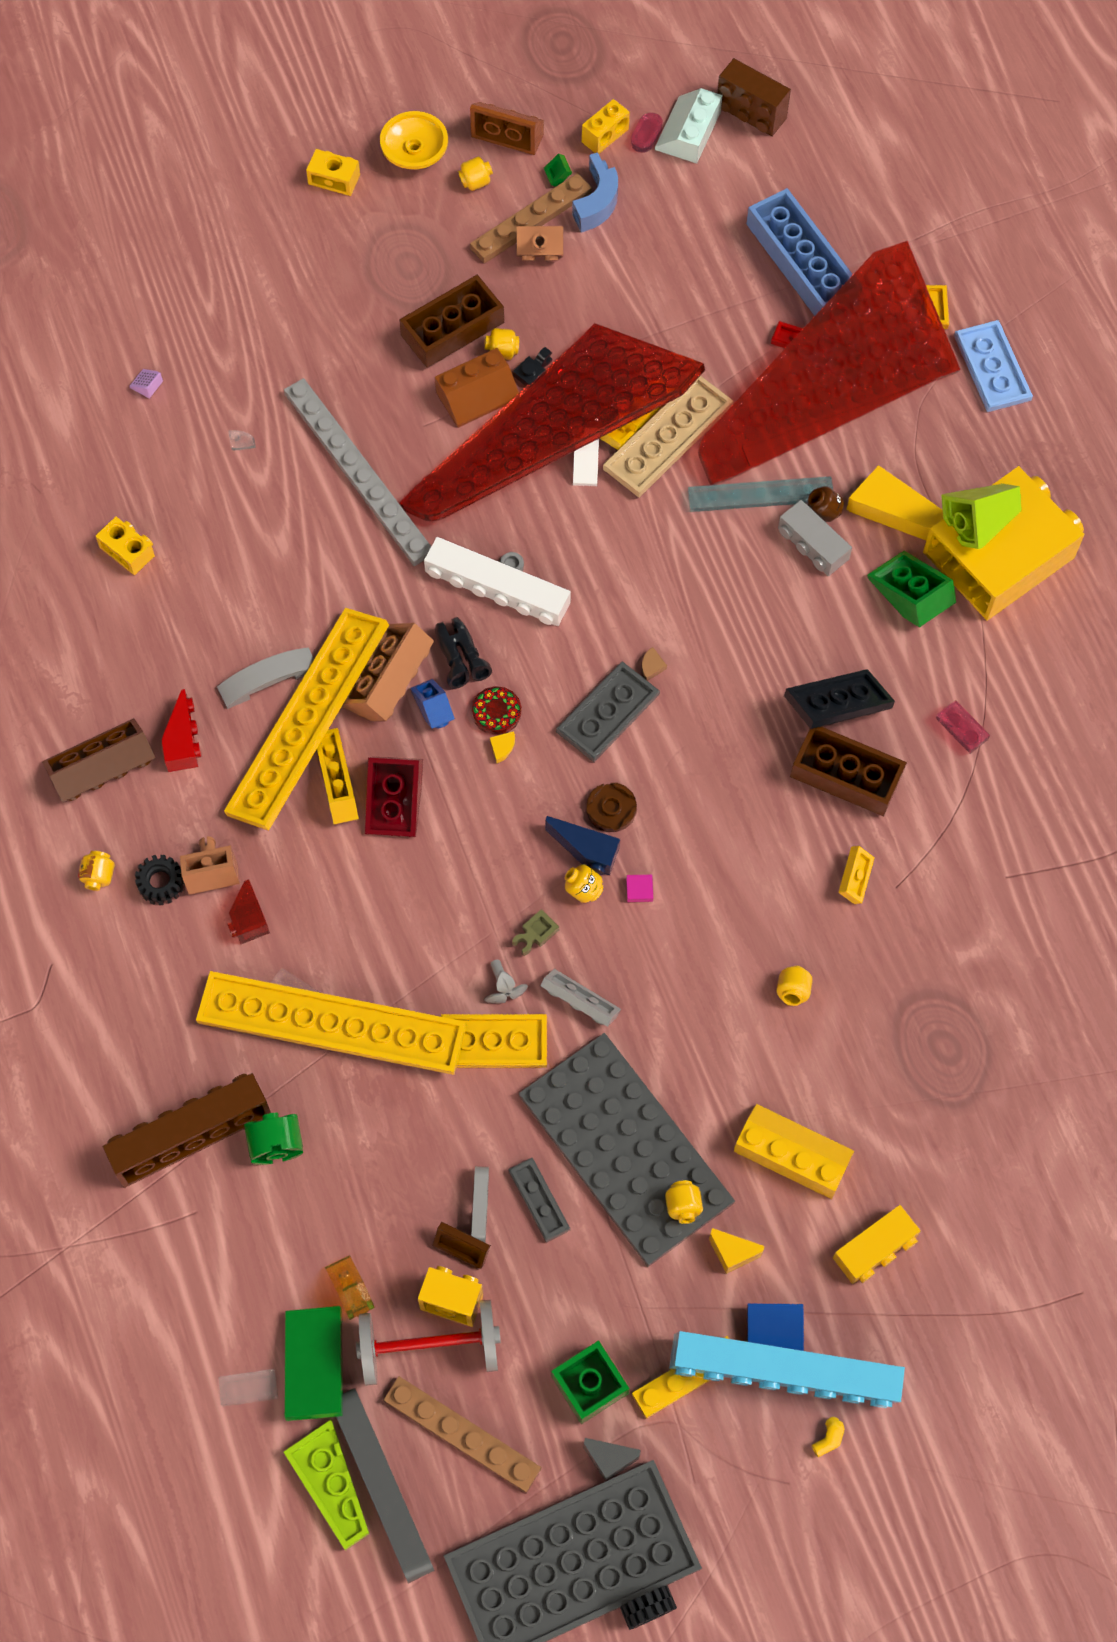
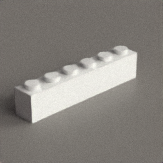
(497, 581)

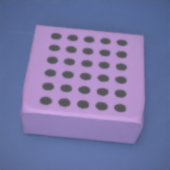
(147, 382)

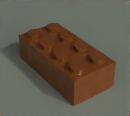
(452, 321)
(848, 769)

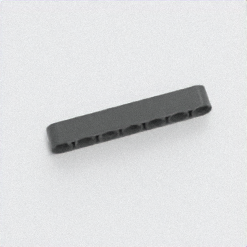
(383, 1489)

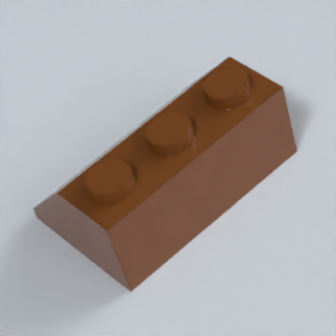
(506, 127)
(476, 387)

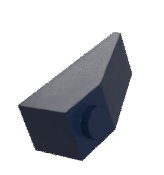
(586, 845)

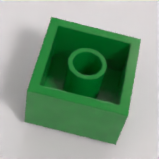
(590, 1382)

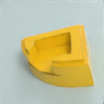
(502, 745)

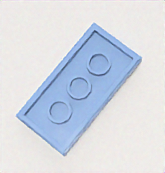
(993, 366)

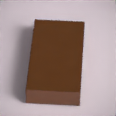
(461, 1245)

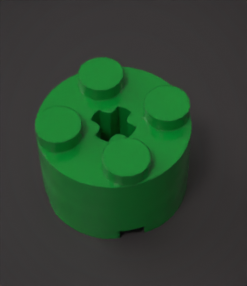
(273, 1138)

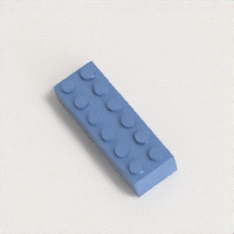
(798, 248)

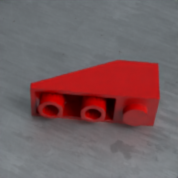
(178, 739)

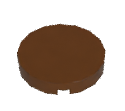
(611, 807)

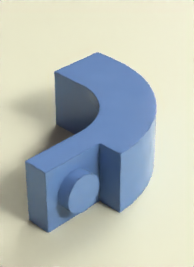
(599, 205)

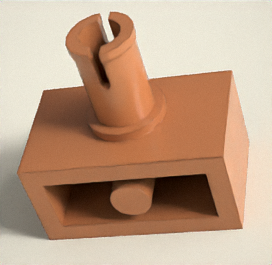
(539, 242)
(209, 868)

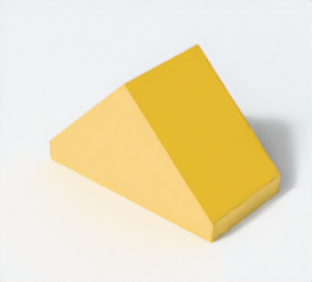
(733, 1250)

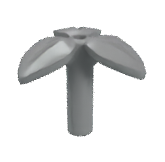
(505, 985)

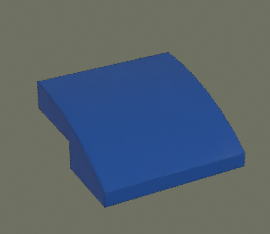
(776, 1325)

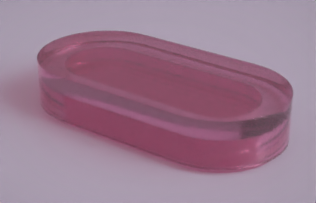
(646, 132)

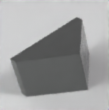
(609, 1457)

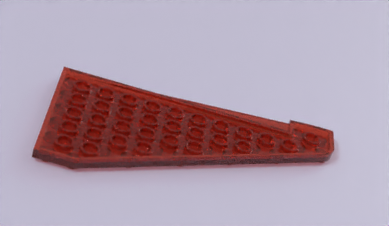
(852, 358)
(578, 399)

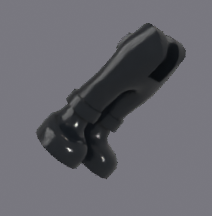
(459, 675)

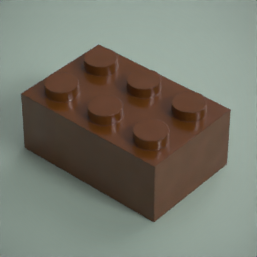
(753, 97)

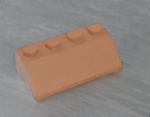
(389, 672)

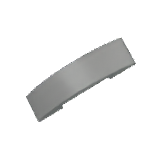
(264, 674)

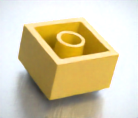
(451, 1295)

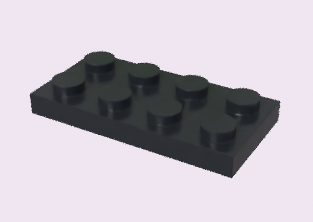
(839, 698)

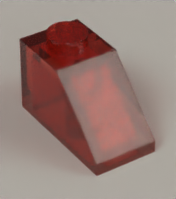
(247, 916)

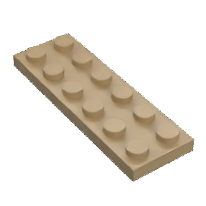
(667, 436)

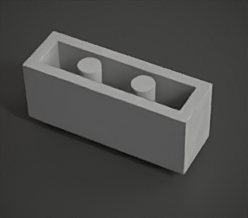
(814, 538)

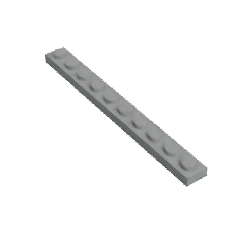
(358, 471)

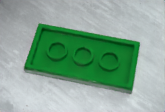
(313, 1363)

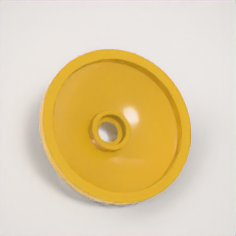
(414, 140)

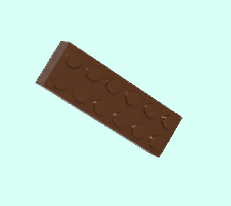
(186, 1130)

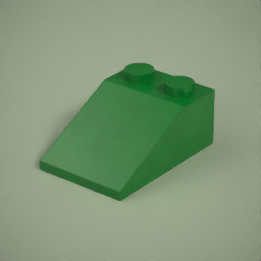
(914, 588)

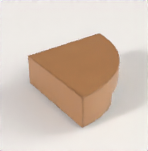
(652, 664)

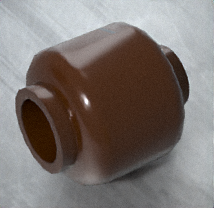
(826, 503)

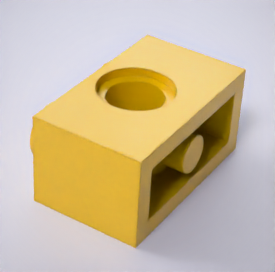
(333, 172)

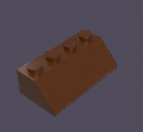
(99, 760)

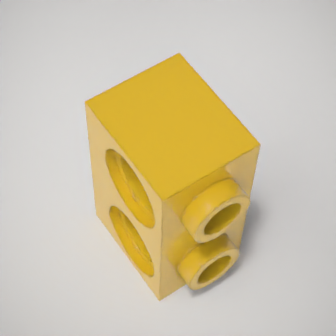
(605, 126)
(121, 548)

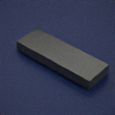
(539, 1200)

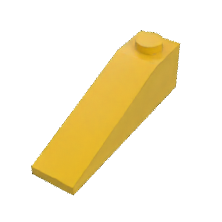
(337, 778)

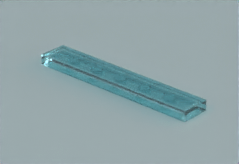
(754, 494)

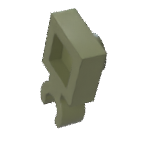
(538, 929)

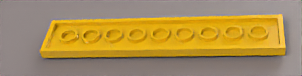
(306, 719)
(331, 1022)

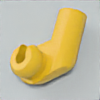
(833, 1437)

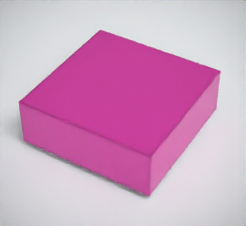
(639, 888)

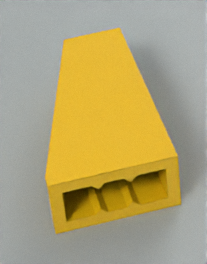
(894, 504)

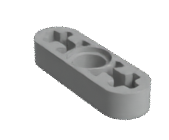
(480, 1203)

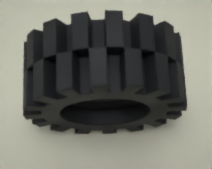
(159, 865)
(648, 1607)

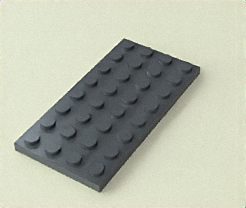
(623, 1146)
(574, 1560)

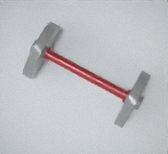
(369, 1348)

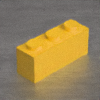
(877, 1245)

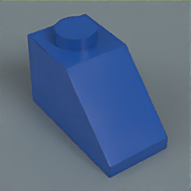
(433, 704)

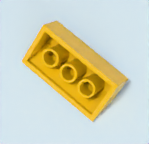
(793, 1151)

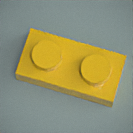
(856, 875)

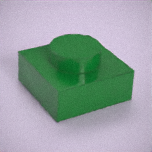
(557, 170)

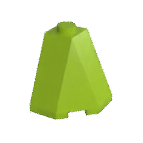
(981, 512)

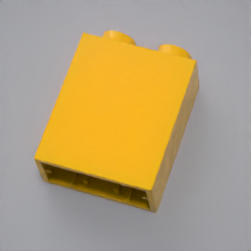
(1016, 558)

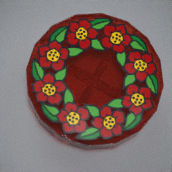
(496, 710)

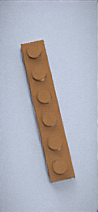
(535, 214)
(462, 1434)

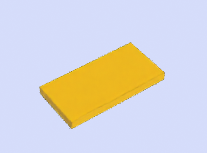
(503, 1040)

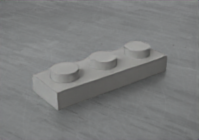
(580, 997)

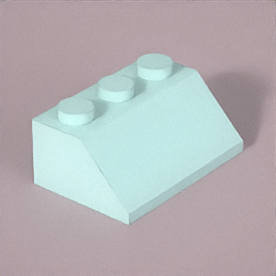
(690, 125)

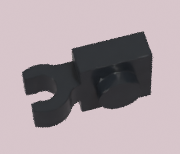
(531, 369)

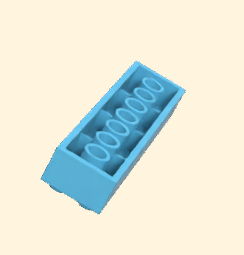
(788, 1368)

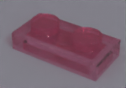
(963, 726)

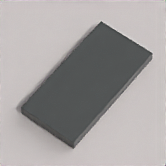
(608, 711)

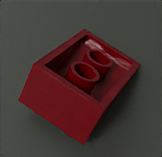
(393, 796)

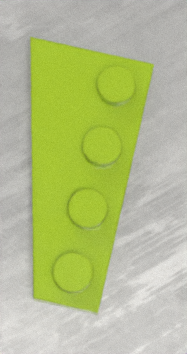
(327, 1479)

